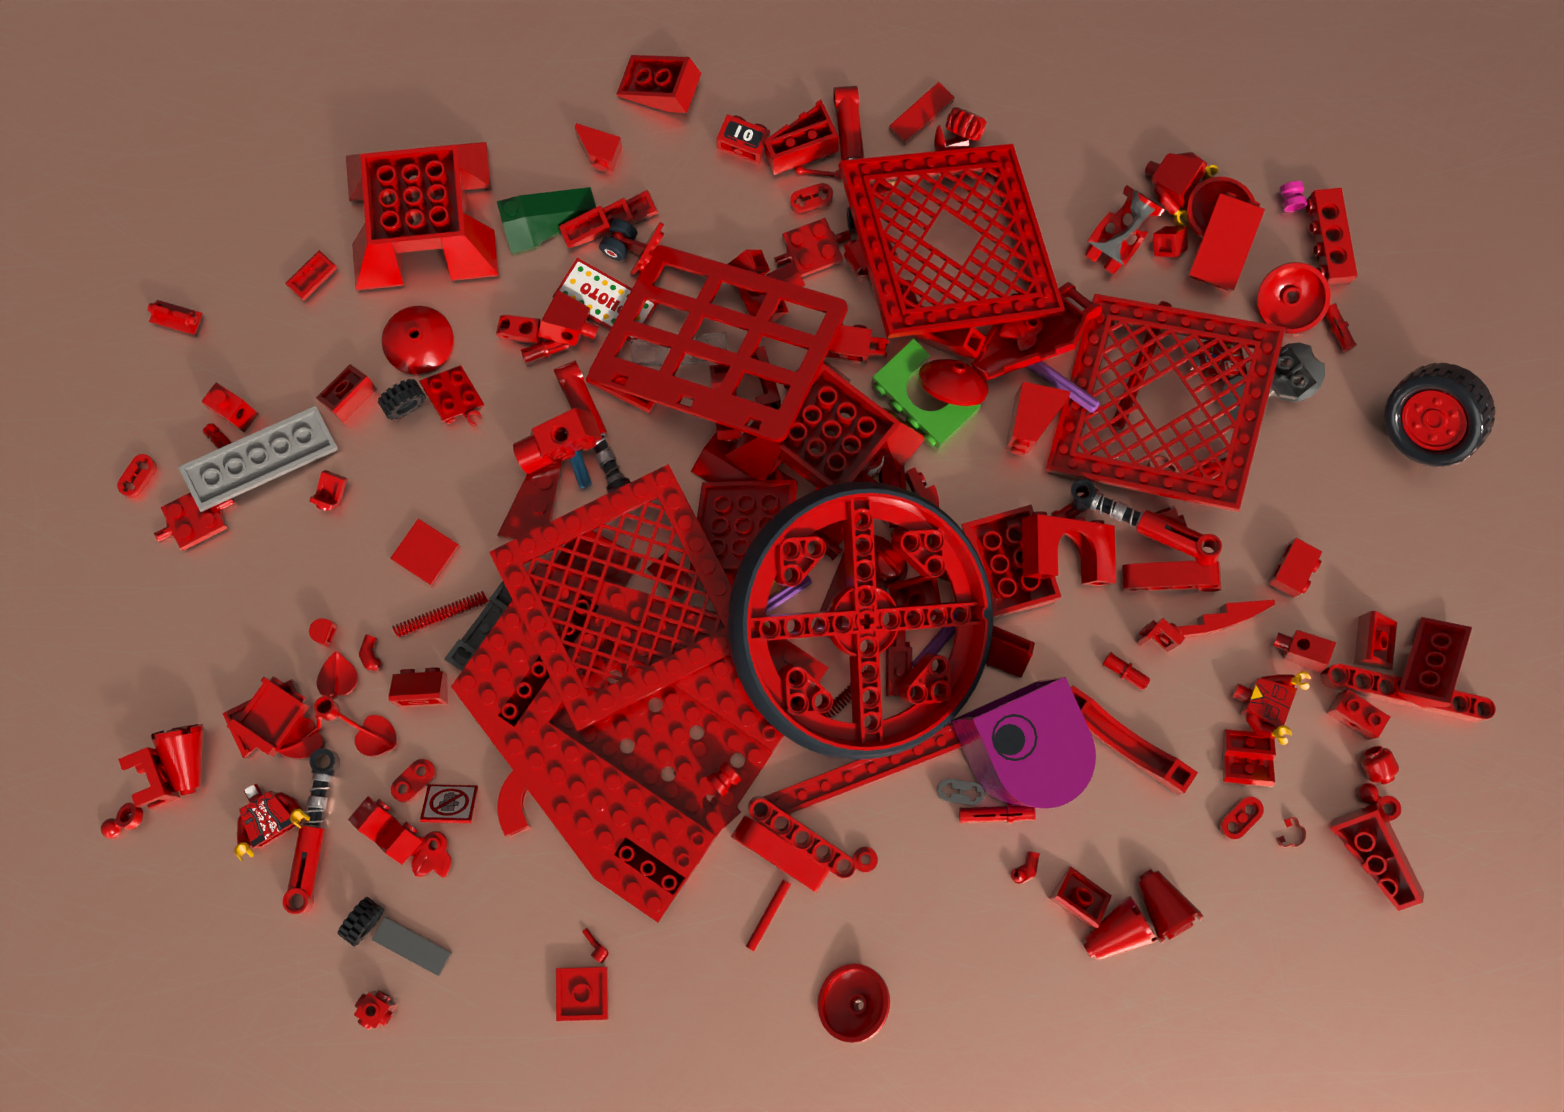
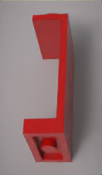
(1226, 241)

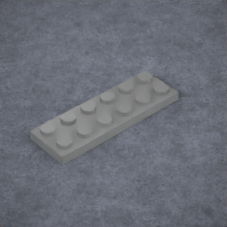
(257, 458)

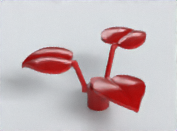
(336, 678)

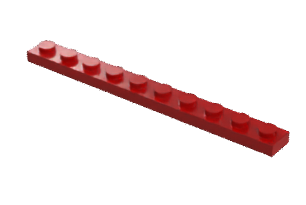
(858, 774)

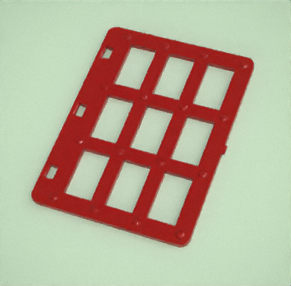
(708, 403)

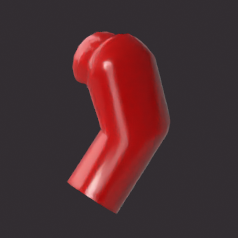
(366, 654)
(1028, 870)

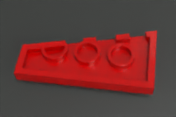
(533, 502)

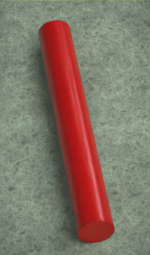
(768, 915)

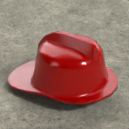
(888, 563)

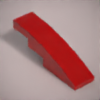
(597, 221)
(1229, 615)

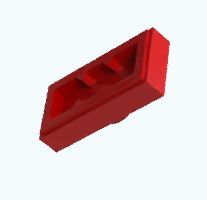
(311, 275)

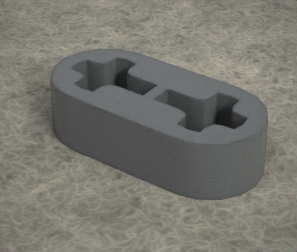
(961, 786)

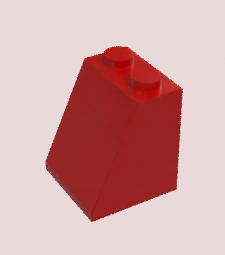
(1031, 415)

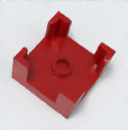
(161, 790)

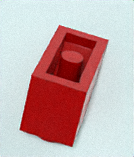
(600, 147)
(669, 575)

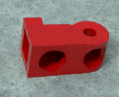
(519, 329)

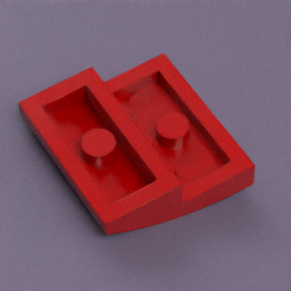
(1248, 758)

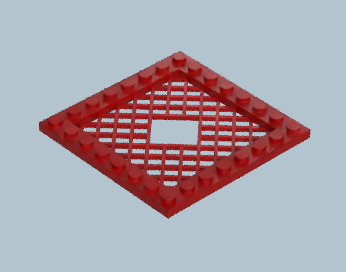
(1001, 163)
(1222, 494)
(510, 562)

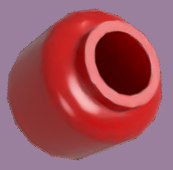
(1379, 764)

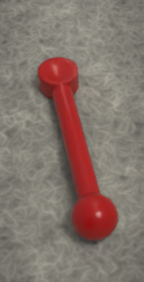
(800, 170)

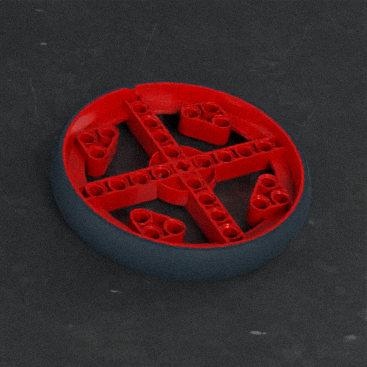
(955, 676)

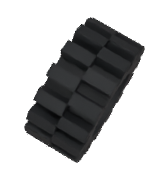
(401, 399)
(360, 921)

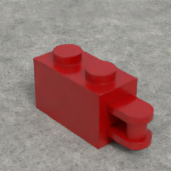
(853, 344)

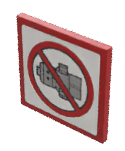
(449, 803)

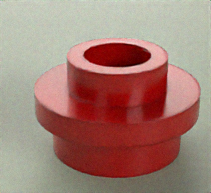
(865, 851)

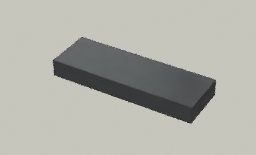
(411, 946)

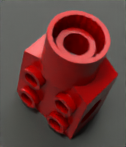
(557, 440)

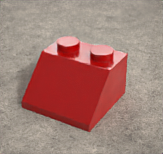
(419, 688)

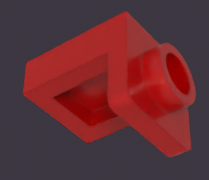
(329, 491)

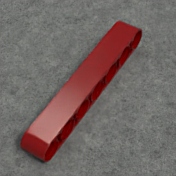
(1371, 688)

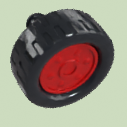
(1439, 414)

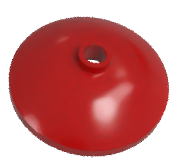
(1202, 200)
(1307, 306)
(418, 354)
(953, 382)
(840, 1002)

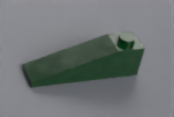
(537, 216)

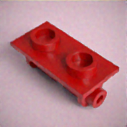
(174, 317)

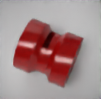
(722, 780)

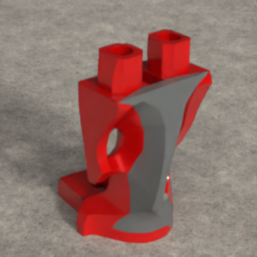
(1115, 243)

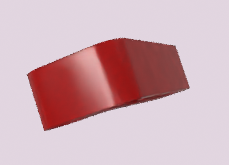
(1171, 576)
(780, 853)

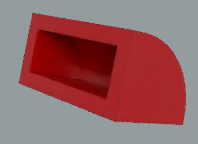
(1010, 652)

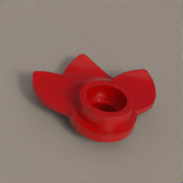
(1023, 332)
(428, 858)

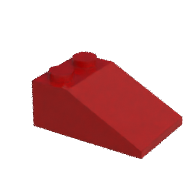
(660, 82)

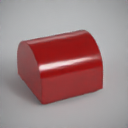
(322, 631)

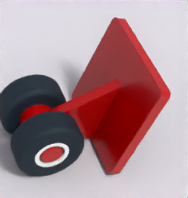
(624, 239)

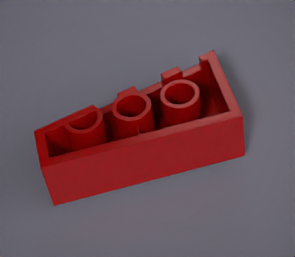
(1377, 848)

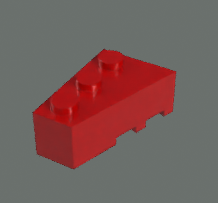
(802, 141)

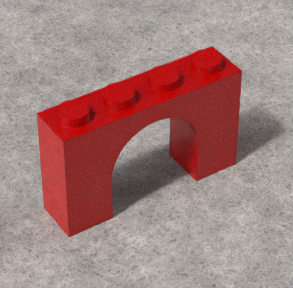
(1093, 539)

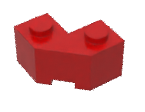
(386, 830)

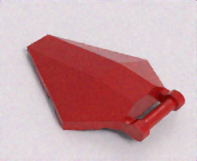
(1059, 335)

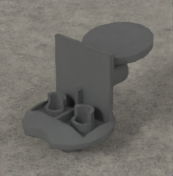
(1287, 379)

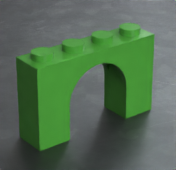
(891, 383)

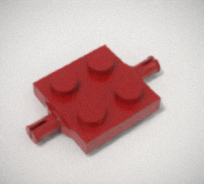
(812, 247)
(189, 524)

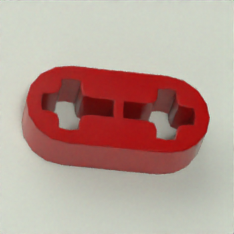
(814, 202)
(135, 475)

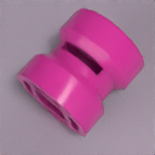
(1293, 196)

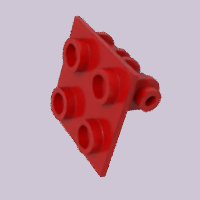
(451, 393)

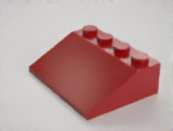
(1001, 553)

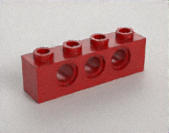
(1332, 203)

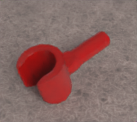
(468, 414)
(600, 952)

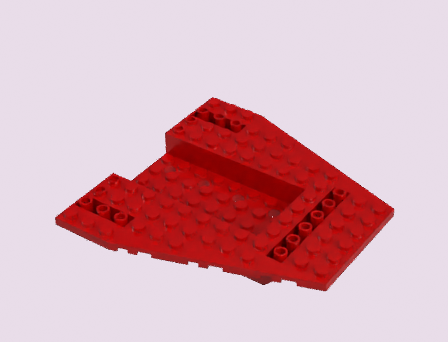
(612, 805)

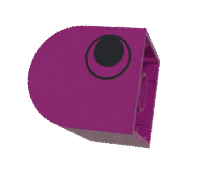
(1030, 745)

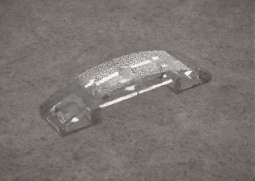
(654, 355)

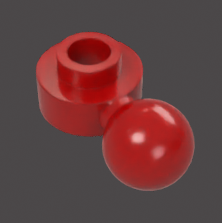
(1369, 793)
(127, 817)

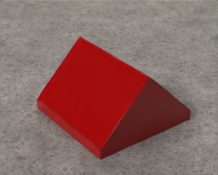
(347, 393)
(915, 591)
(1375, 640)
(1081, 898)

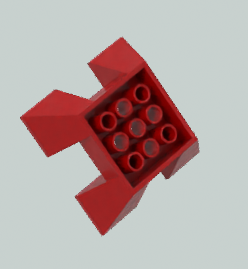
(444, 222)
(868, 431)

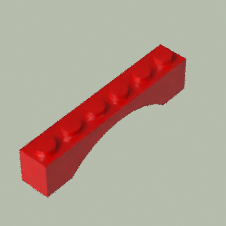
(1147, 757)

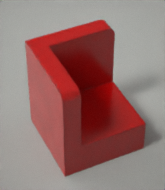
(1170, 241)

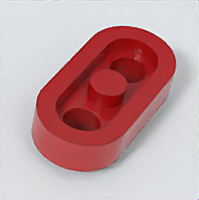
(413, 781)
(1240, 818)

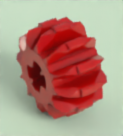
(965, 123)

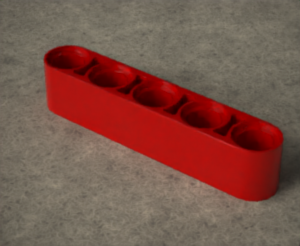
(808, 847)

